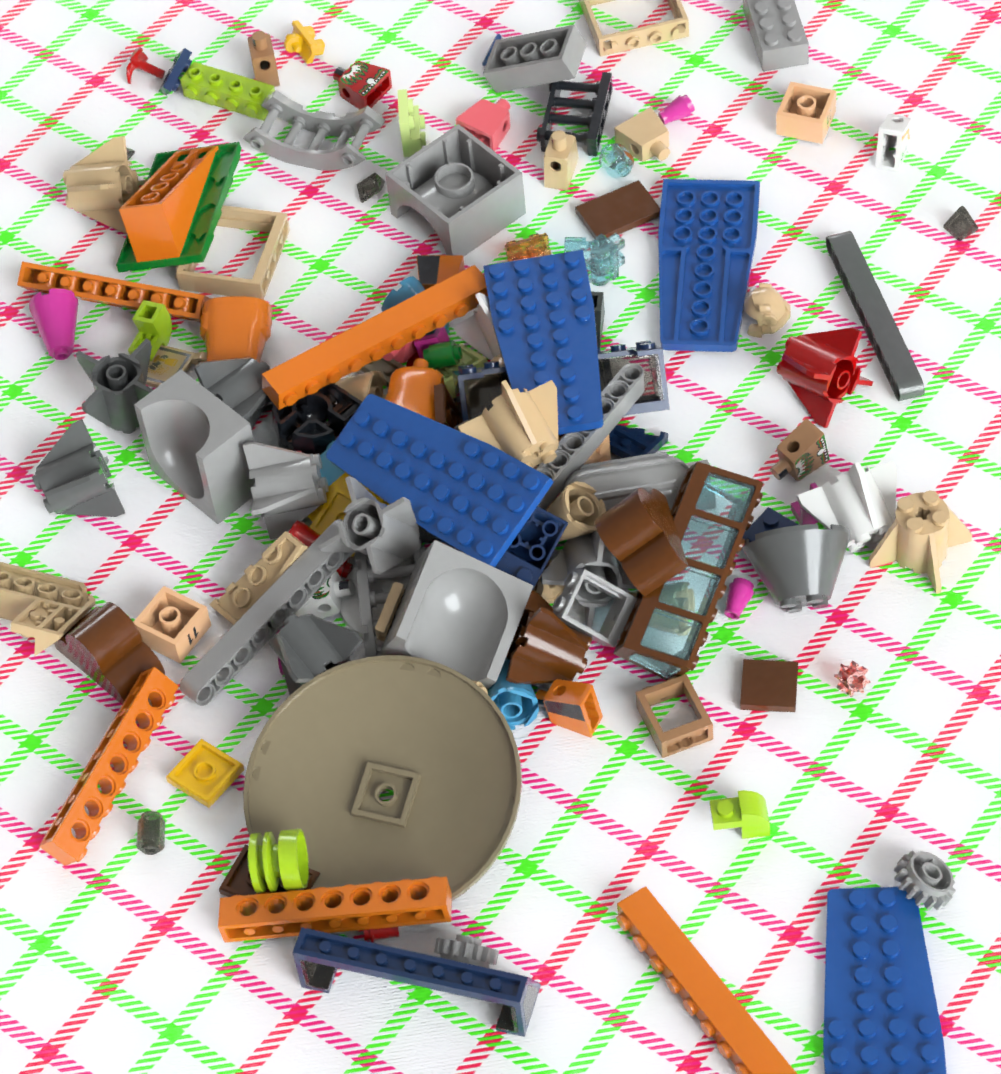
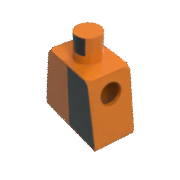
(437, 268)
(571, 706)

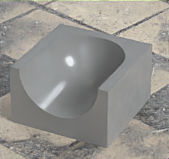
(459, 189)
(197, 445)
(458, 614)

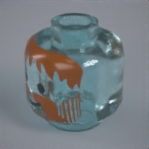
(616, 159)

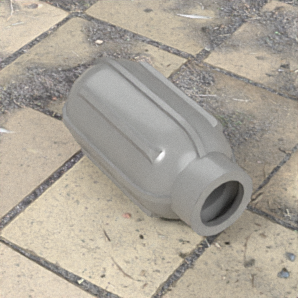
(621, 477)

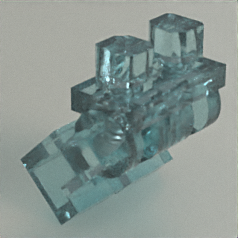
(600, 255)

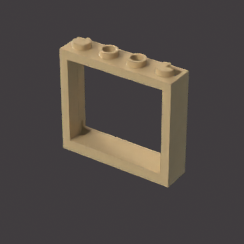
(639, 36)
(247, 219)

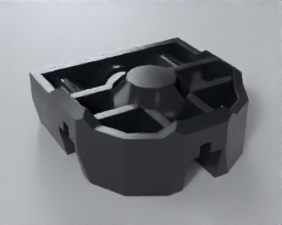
(315, 410)

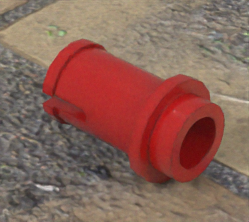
(380, 933)

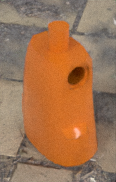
(235, 327)
(414, 387)

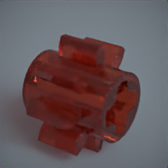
(858, 674)

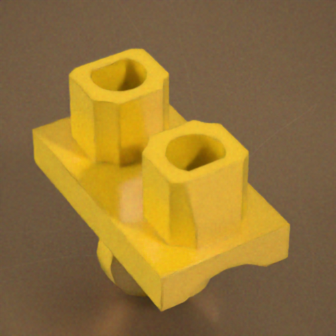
(303, 42)

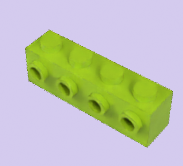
(226, 90)

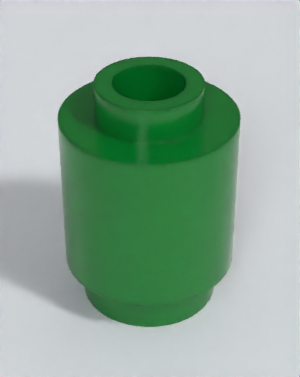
(443, 354)

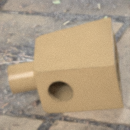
(644, 136)
(561, 150)

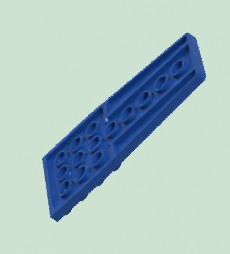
(705, 261)
(549, 332)
(455, 483)
(878, 987)

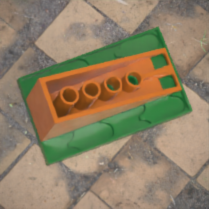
(177, 203)

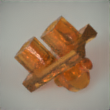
(531, 247)

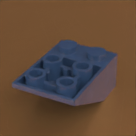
(533, 546)

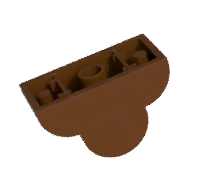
(643, 539)
(108, 650)

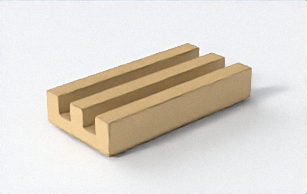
(389, 610)

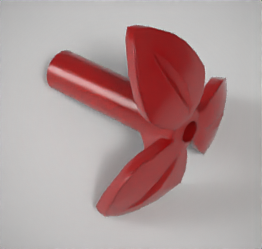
(138, 60)

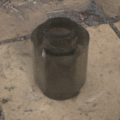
(151, 833)

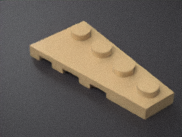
(259, 577)

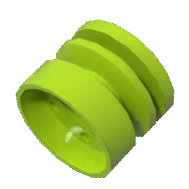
(274, 861)

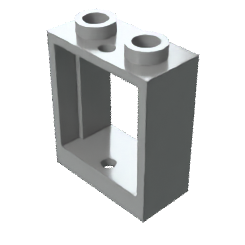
(616, 617)

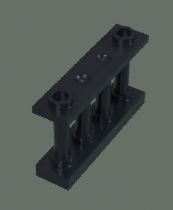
(594, 122)

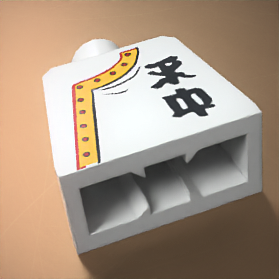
(893, 132)

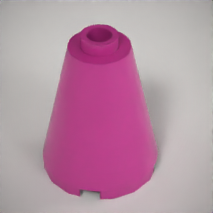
(56, 320)

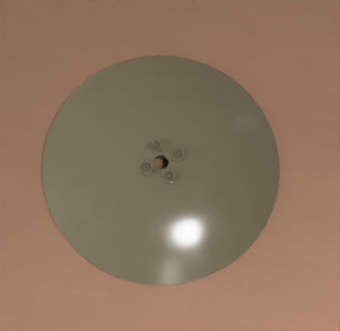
(396, 729)

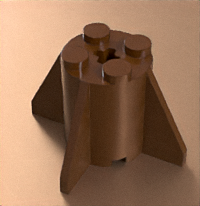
(545, 646)

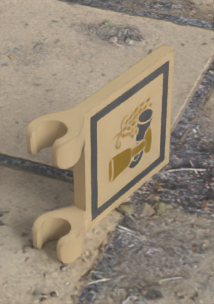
(170, 361)

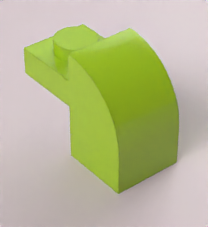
(153, 324)
(745, 811)

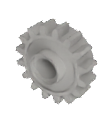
(925, 879)
(466, 950)

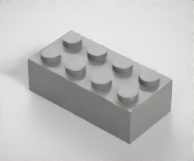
(777, 33)
(535, 59)

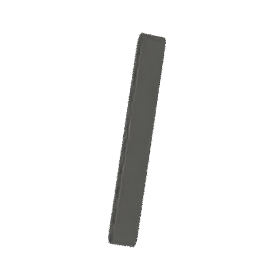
(875, 316)

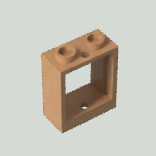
(681, 737)

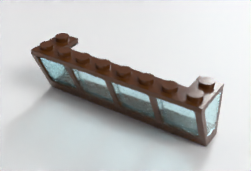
(673, 619)

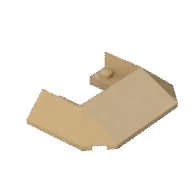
(41, 604)

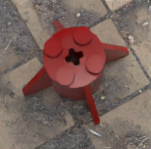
(822, 370)

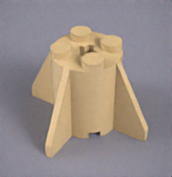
(102, 183)
(520, 424)
(921, 536)

